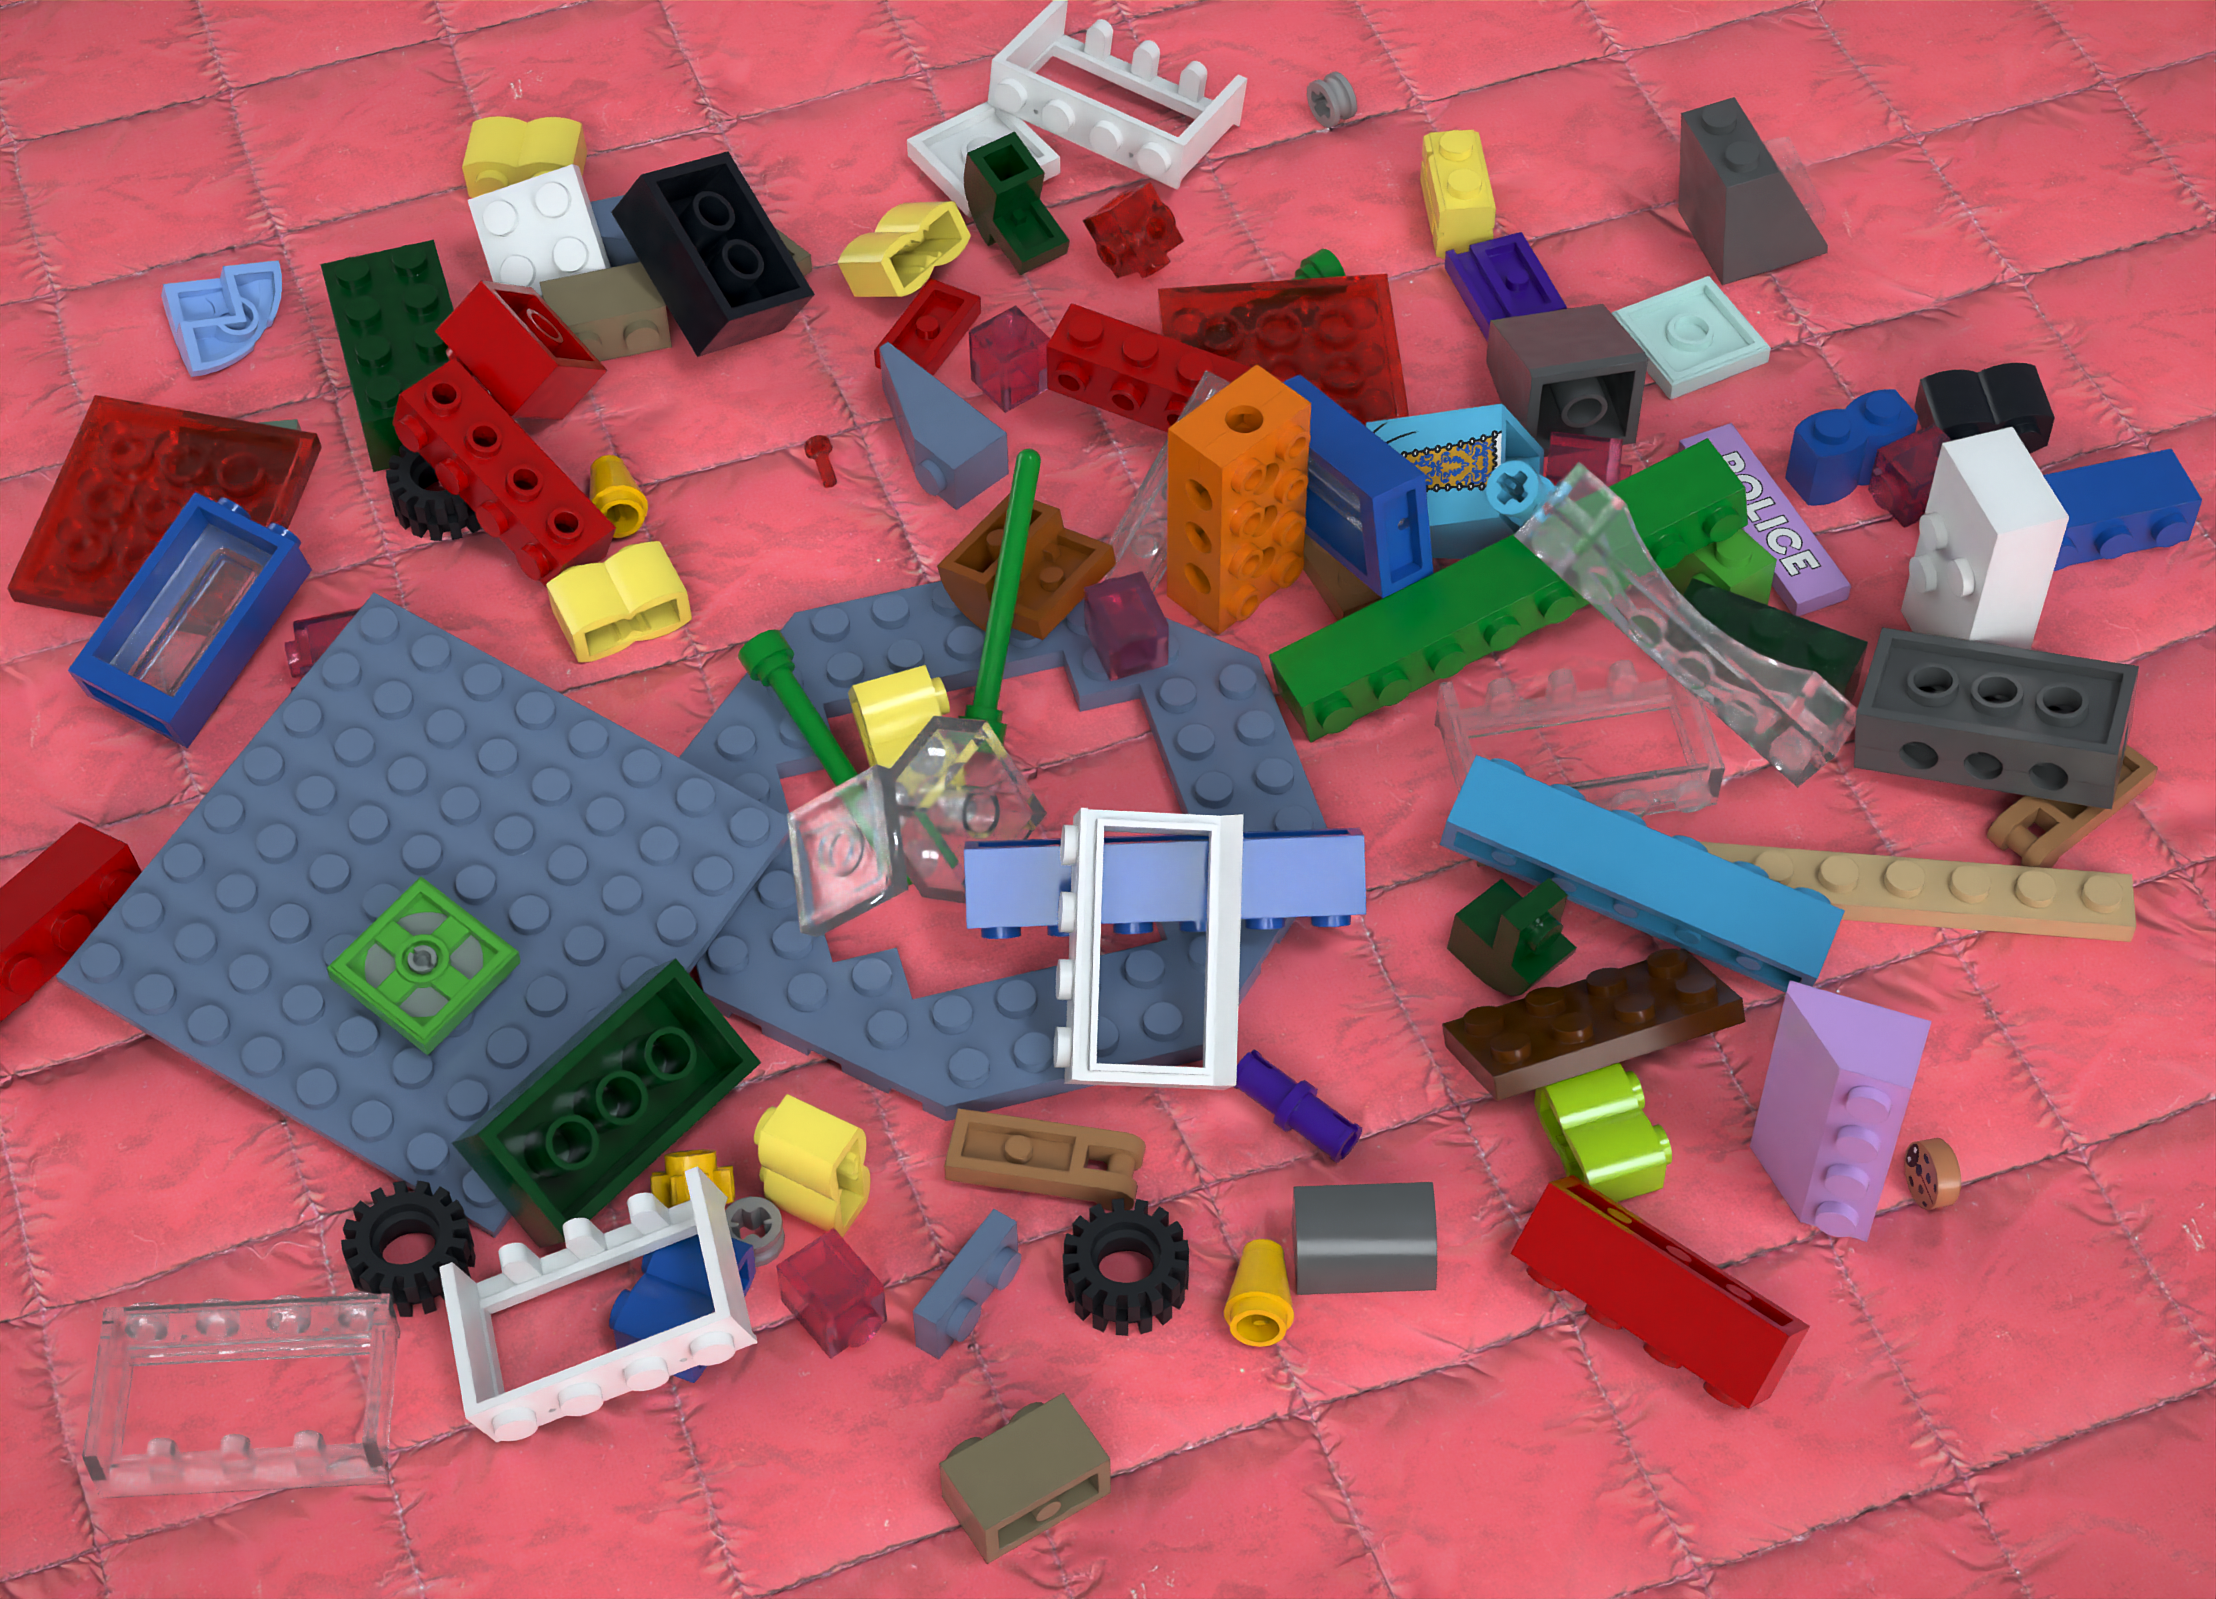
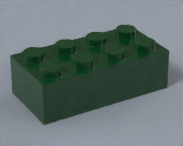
(386, 329)
(607, 1103)

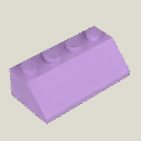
(1835, 1105)

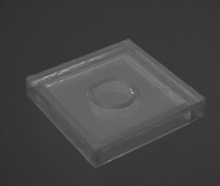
(847, 851)

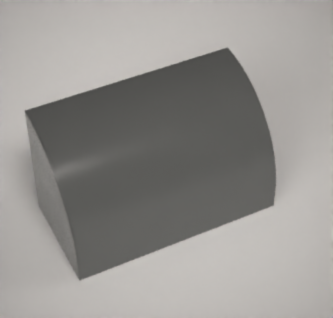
(1364, 1238)

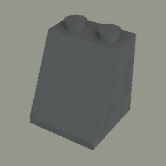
(1739, 196)
(1568, 373)

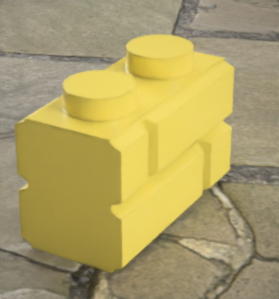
(1456, 190)

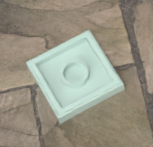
(1693, 337)

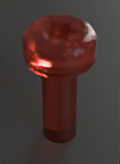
(819, 448)

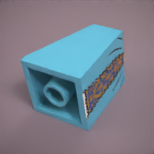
(1458, 456)

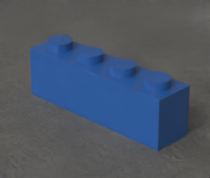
(2124, 507)

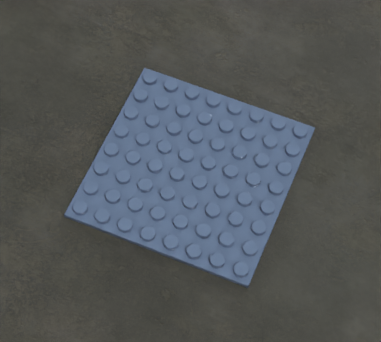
(395, 768)

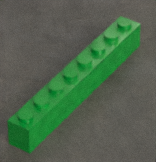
(1491, 600)

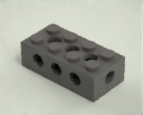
(1996, 717)

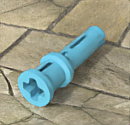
(1508, 499)

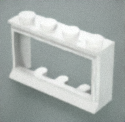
(1101, 128)
(1079, 975)
(589, 1251)

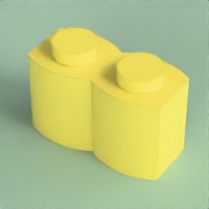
(512, 151)
(904, 249)
(619, 601)
(895, 711)
(813, 1164)

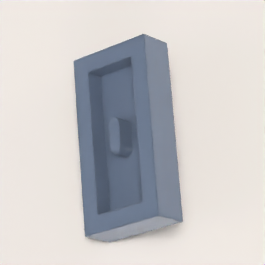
(956, 1298)

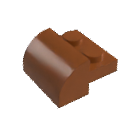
(1052, 576)

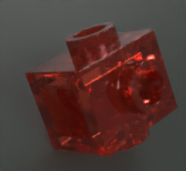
(1134, 232)

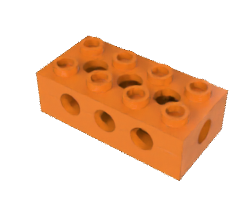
(1237, 499)

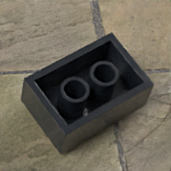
(712, 253)

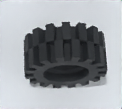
(425, 508)
(398, 1216)
(1133, 1232)

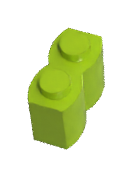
(1603, 1132)

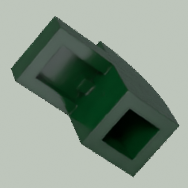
(1005, 203)
(1511, 937)

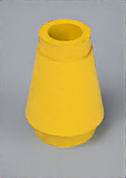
(617, 495)
(1260, 1296)

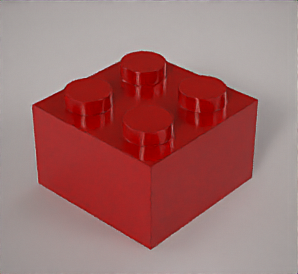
(520, 351)

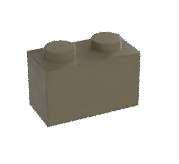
(611, 310)
(1024, 1476)

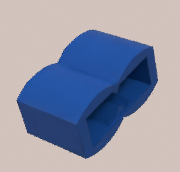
(1839, 446)
(672, 1293)

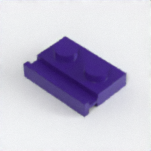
(1502, 280)

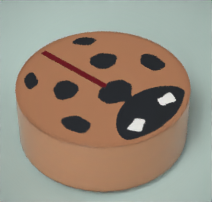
(1932, 1173)

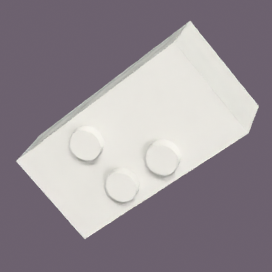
(1985, 544)

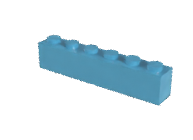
(1641, 875)

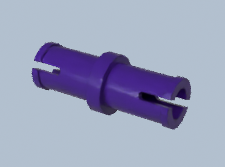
(1296, 1106)

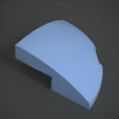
(222, 316)

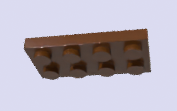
(1592, 1023)

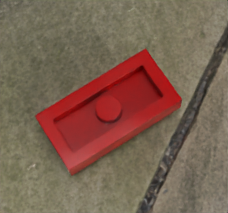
(933, 324)

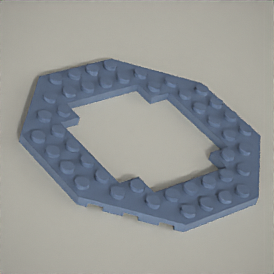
(994, 1038)

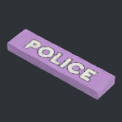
(1804, 570)

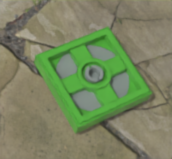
(424, 965)

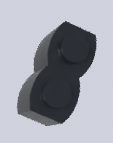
(1987, 401)

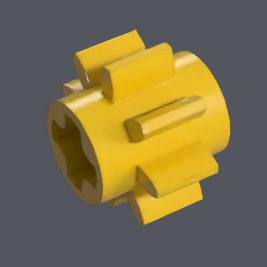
(671, 1185)

